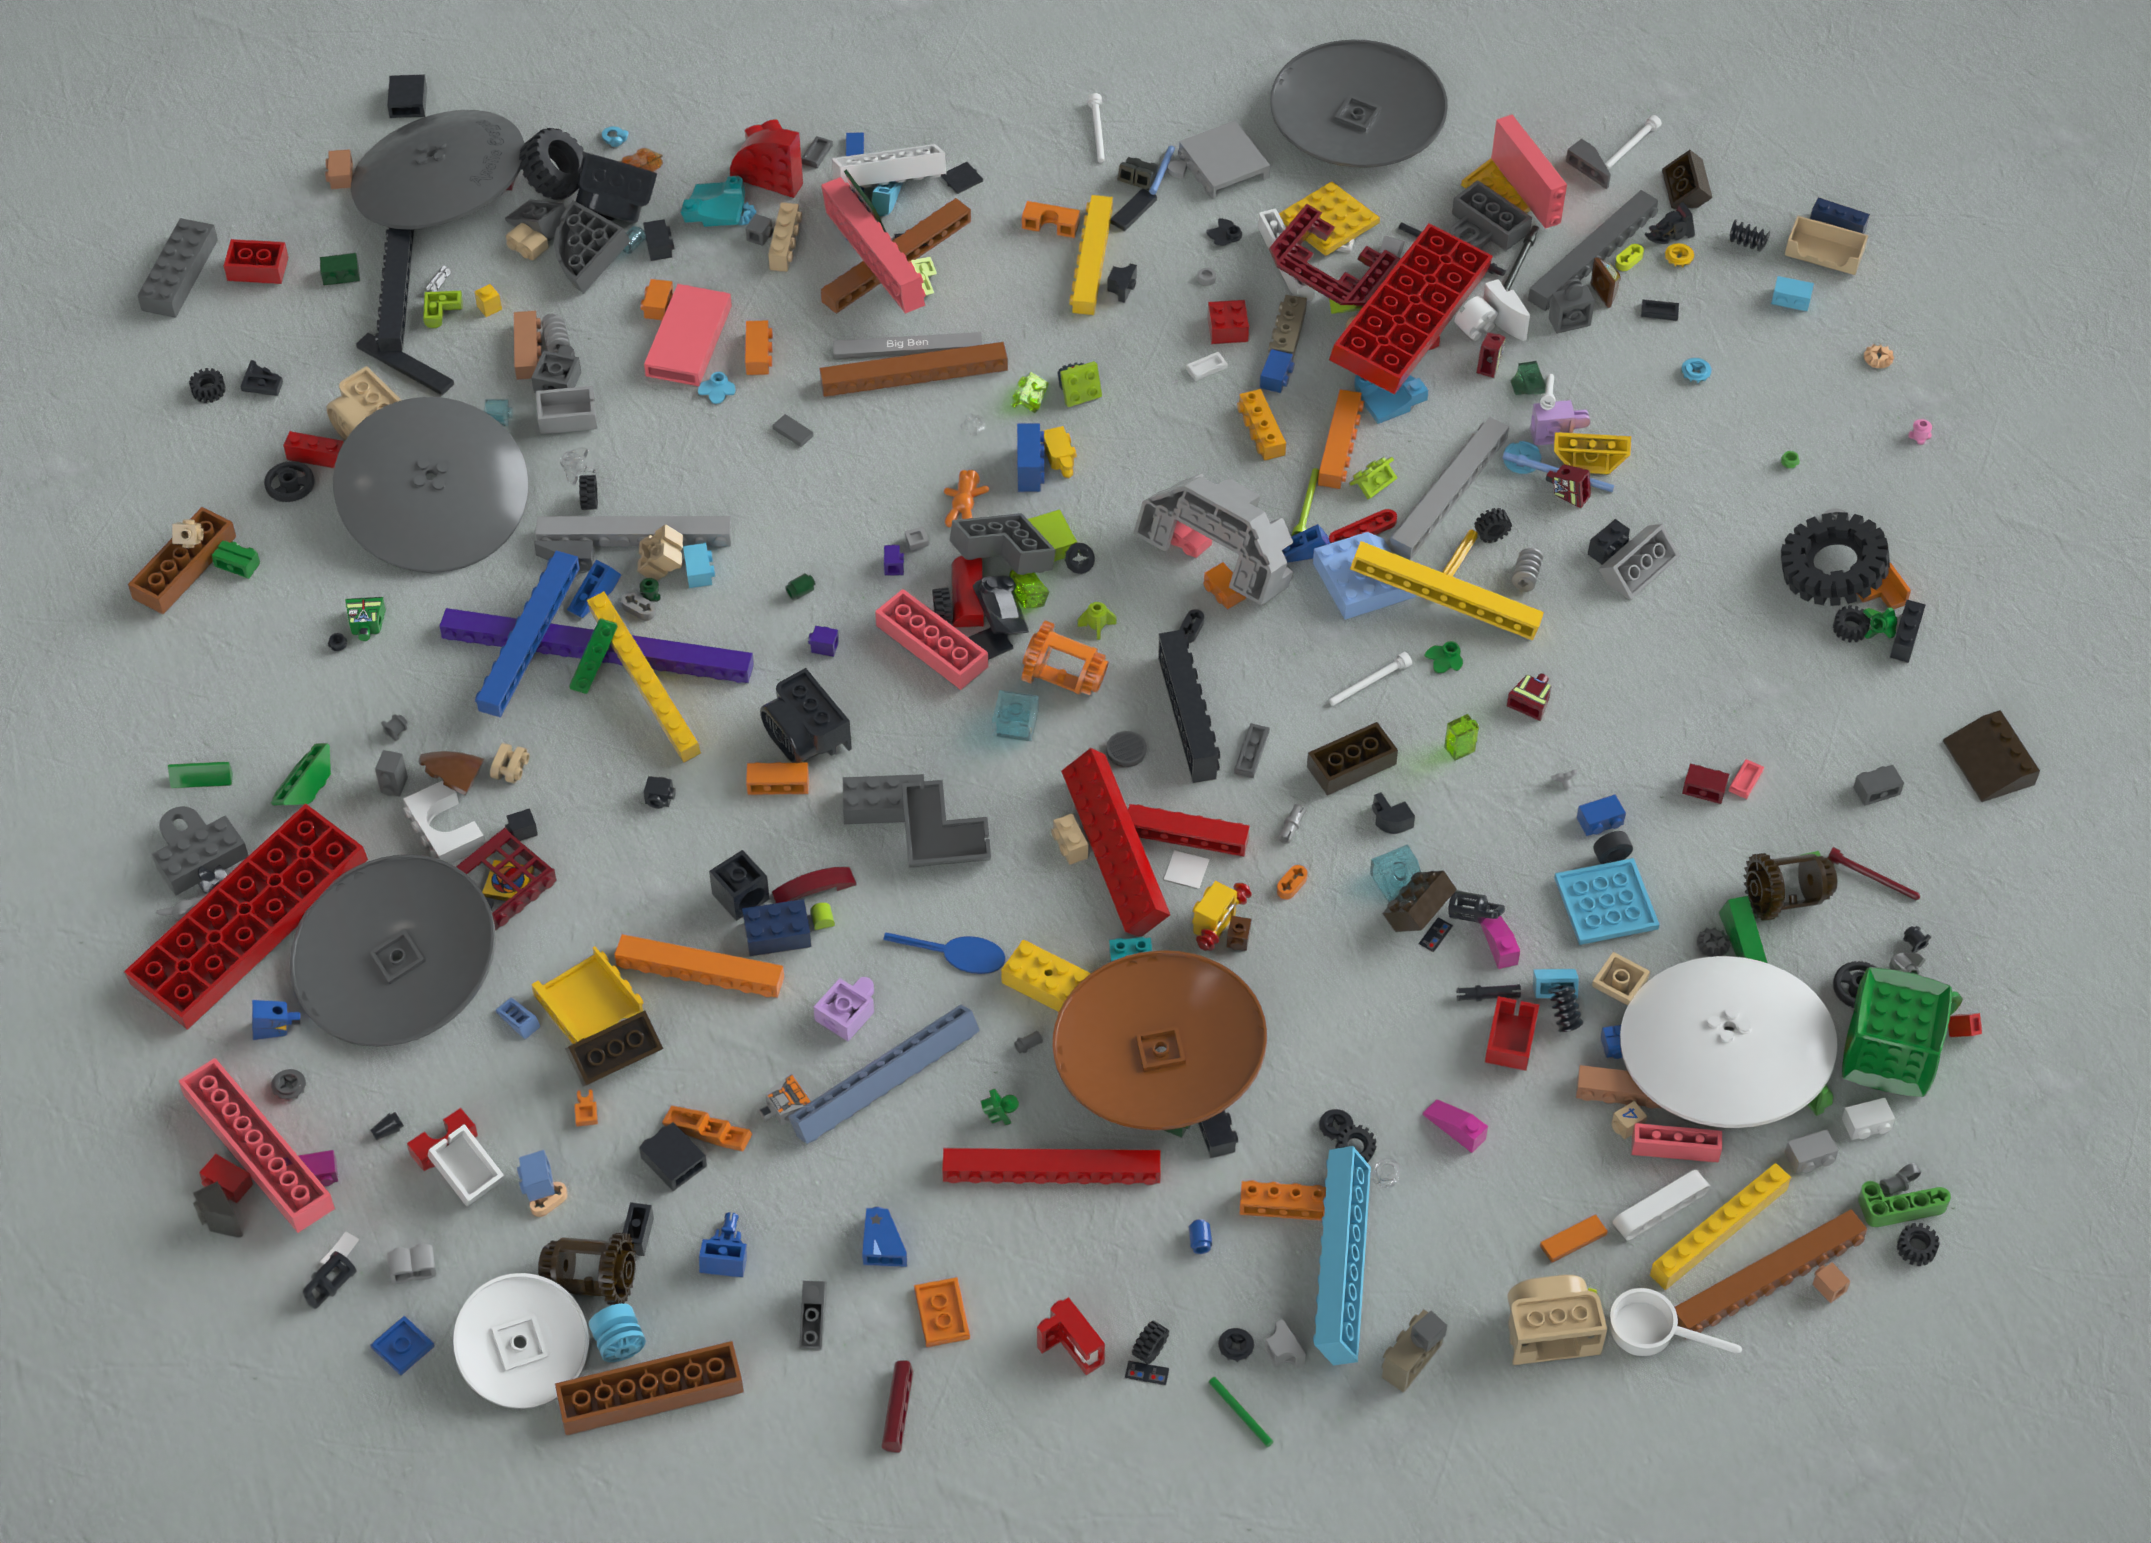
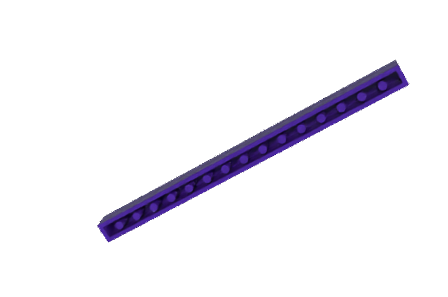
(572, 642)

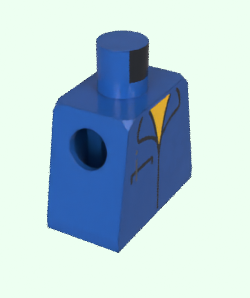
(271, 1019)

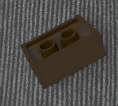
(1687, 181)

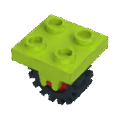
(1079, 383)

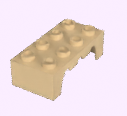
(1826, 245)

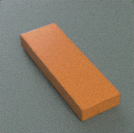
(1573, 1238)

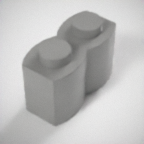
(411, 1263)

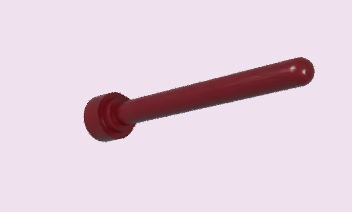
(1837, 857)

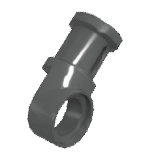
(1900, 1181)

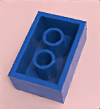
(1029, 451)

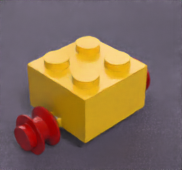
(1215, 911)

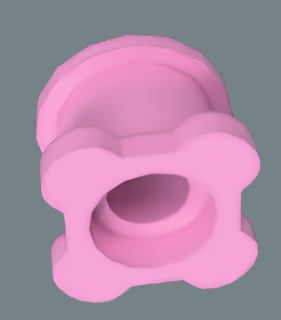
(1921, 431)

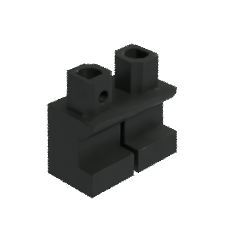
(1137, 172)

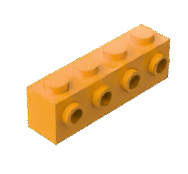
(1261, 424)

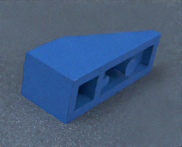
(1305, 543)
(599, 579)

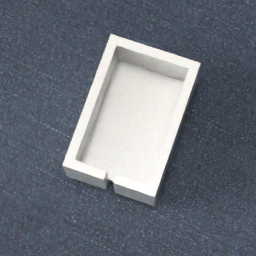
(465, 1165)

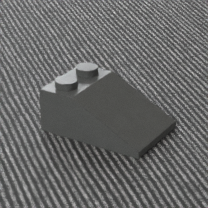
(538, 215)

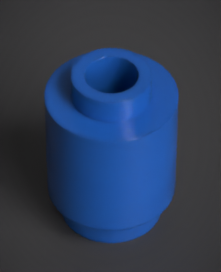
(1200, 1236)

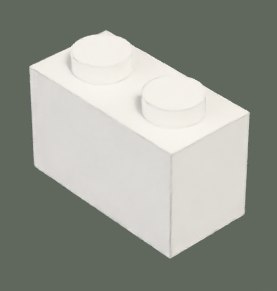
(1868, 1119)

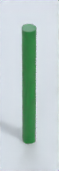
(1241, 1412)

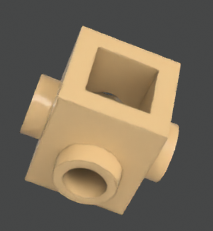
(187, 533)

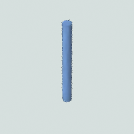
(1161, 171)

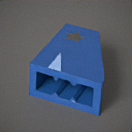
(881, 1240)

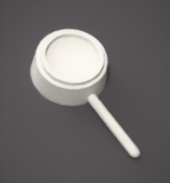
(1646, 1321)

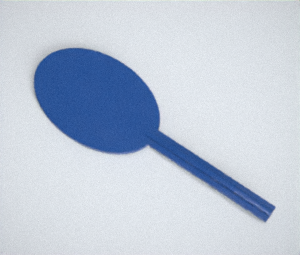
(964, 953)

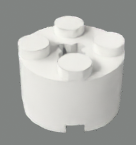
(1476, 318)

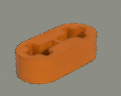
(1288, 879)

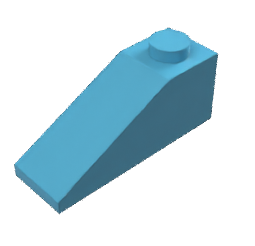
(885, 197)

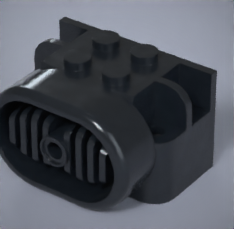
(614, 187)
(805, 719)

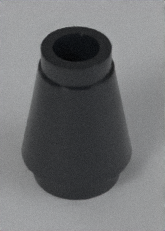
(388, 1125)

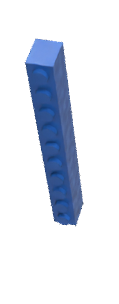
(527, 634)

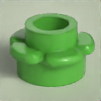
(1790, 459)

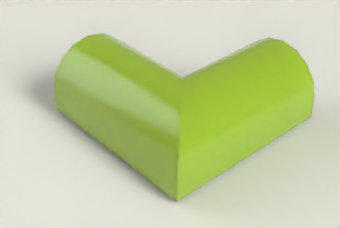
(437, 302)

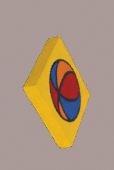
(498, 889)

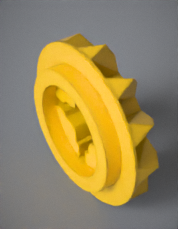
(1674, 250)

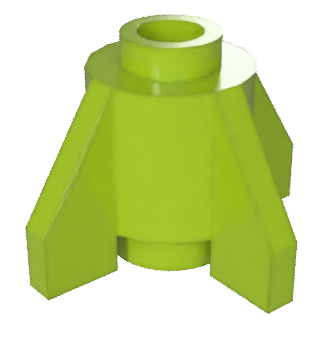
(1096, 617)

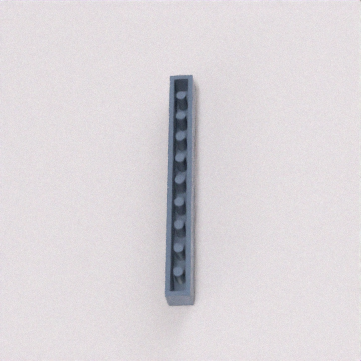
(884, 1074)

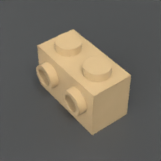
(1070, 839)

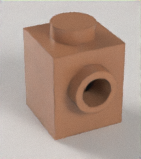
(1830, 1282)

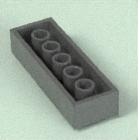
(177, 267)

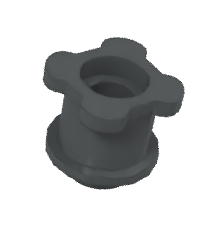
(394, 726)

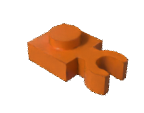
(586, 1110)

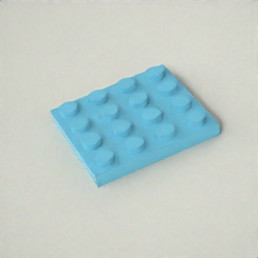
(1606, 901)

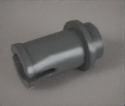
(1028, 1042)

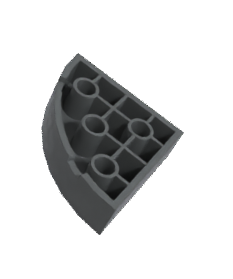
(587, 244)

